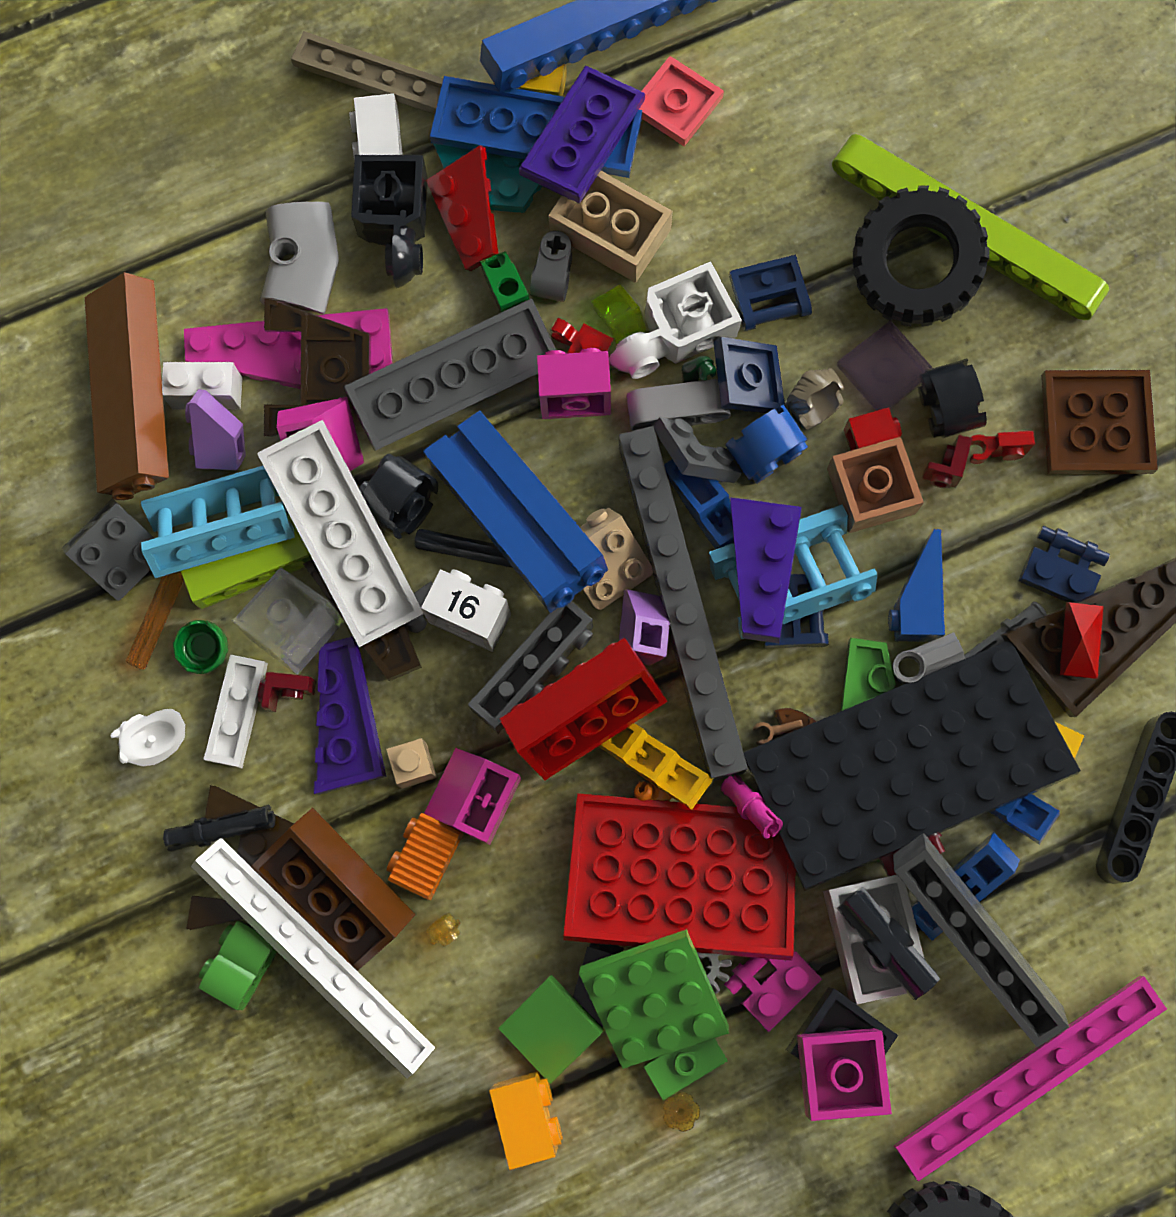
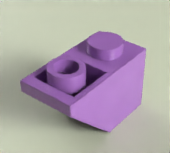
(216, 434)
(645, 625)

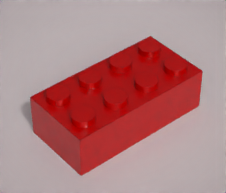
(583, 709)

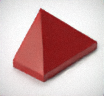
(1081, 640)

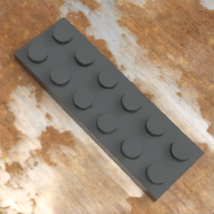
(449, 375)

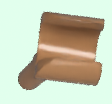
(777, 730)

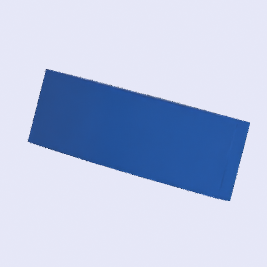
(706, 503)

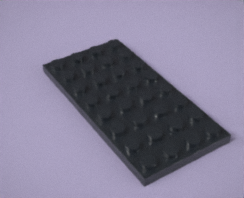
(910, 764)

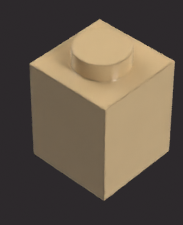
(411, 763)

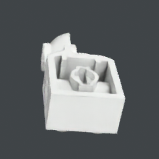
(682, 321)

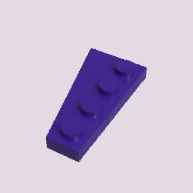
(764, 557)
(347, 728)

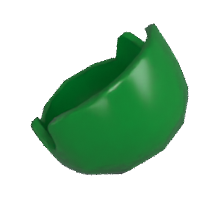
(200, 647)

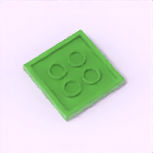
(654, 999)

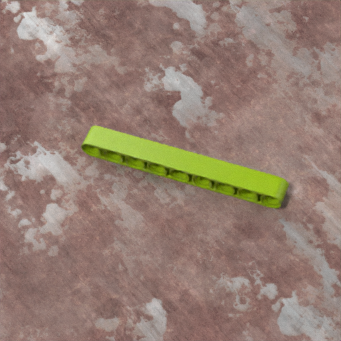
(1010, 249)

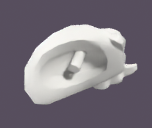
(150, 737)

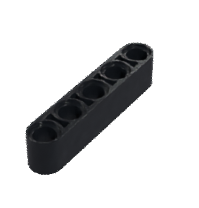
(1128, 808)

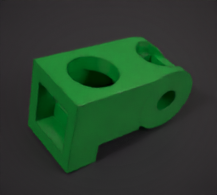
(504, 281)

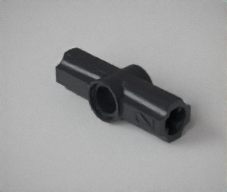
(888, 943)

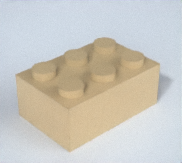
(614, 225)

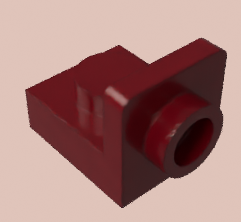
(952, 465)
(290, 685)

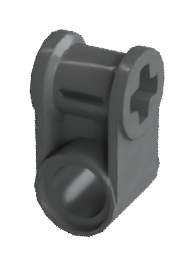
(552, 271)

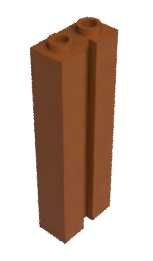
(126, 387)

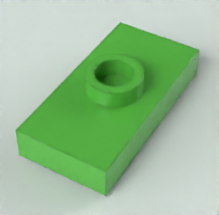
(683, 1067)

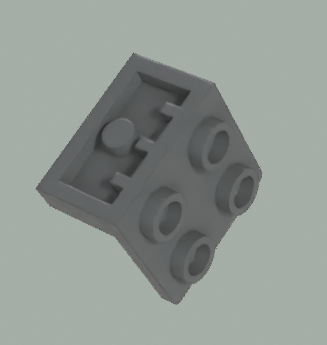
(111, 550)

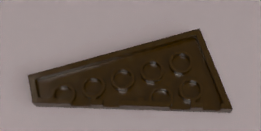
(1132, 621)

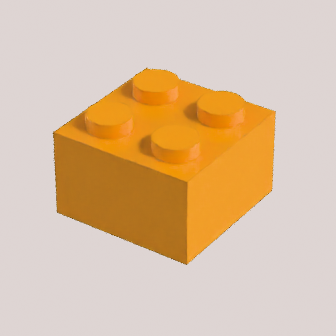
(525, 1120)

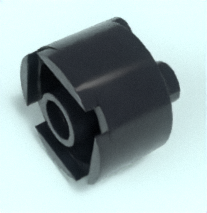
(953, 399)
(399, 495)

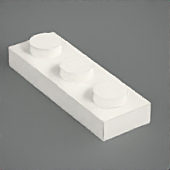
(235, 711)

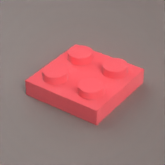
(679, 100)

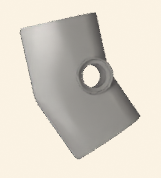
(310, 235)

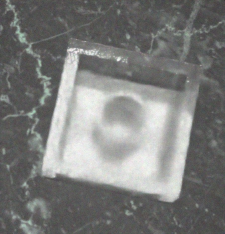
(289, 620)

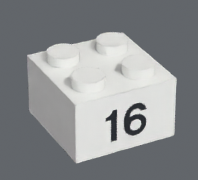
(467, 609)

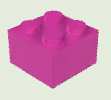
(574, 384)
(844, 1074)

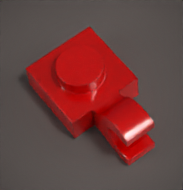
(578, 340)
(1005, 444)

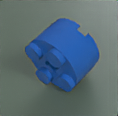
(766, 443)

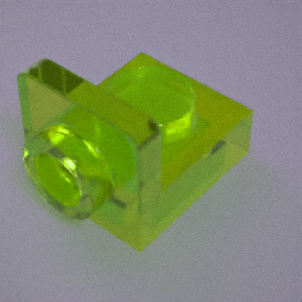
(619, 313)

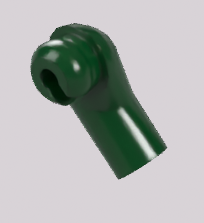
(698, 368)

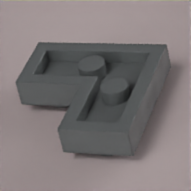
(693, 457)

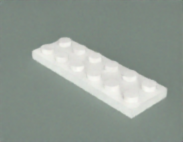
(340, 533)

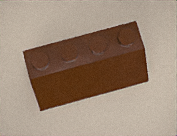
(333, 889)

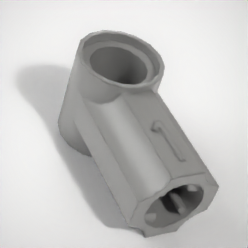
(930, 657)

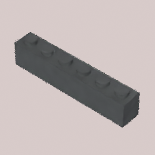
(980, 940)

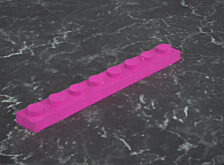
(1029, 1078)

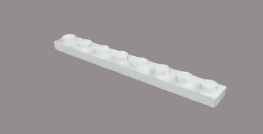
(313, 957)

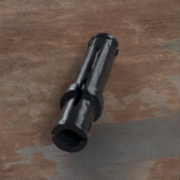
(205, 831)

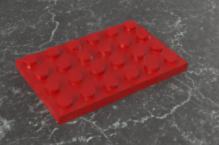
(669, 869)

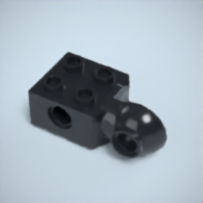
(391, 209)

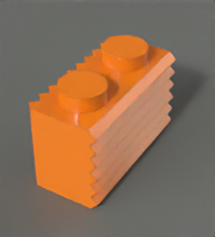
(424, 855)

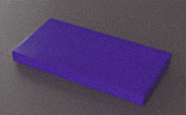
(582, 134)

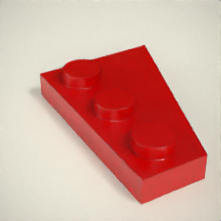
(465, 207)

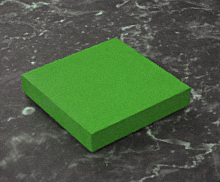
(551, 1029)

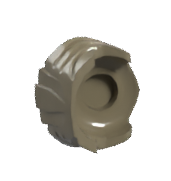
(815, 397)

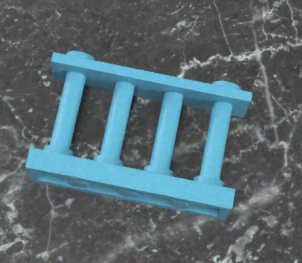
(821, 527)
(219, 538)

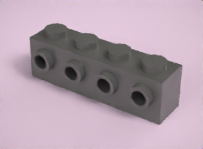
(533, 663)

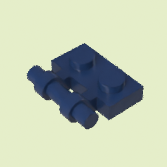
(1058, 576)

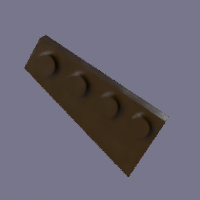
(391, 651)

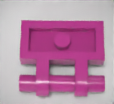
(778, 992)

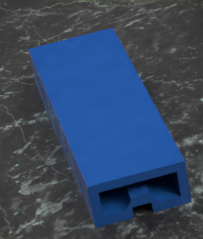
(517, 512)

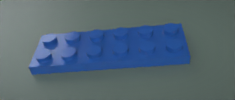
(509, 122)

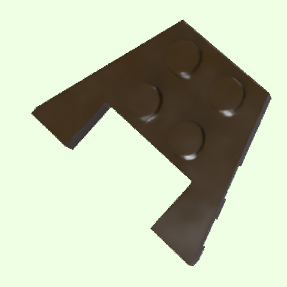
(329, 356)
(215, 911)

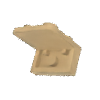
(622, 555)

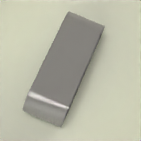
(690, 401)

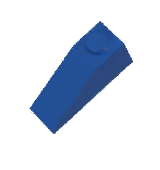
(920, 605)
(980, 871)

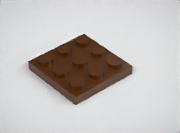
(1099, 422)

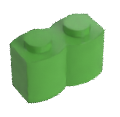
(238, 966)

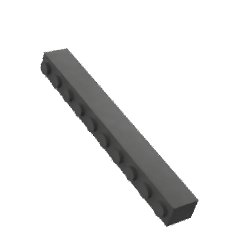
(683, 605)

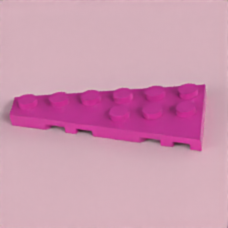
(278, 354)

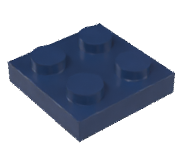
(748, 375)

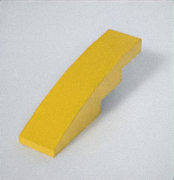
(658, 765)

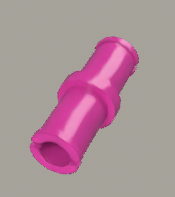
(751, 806)

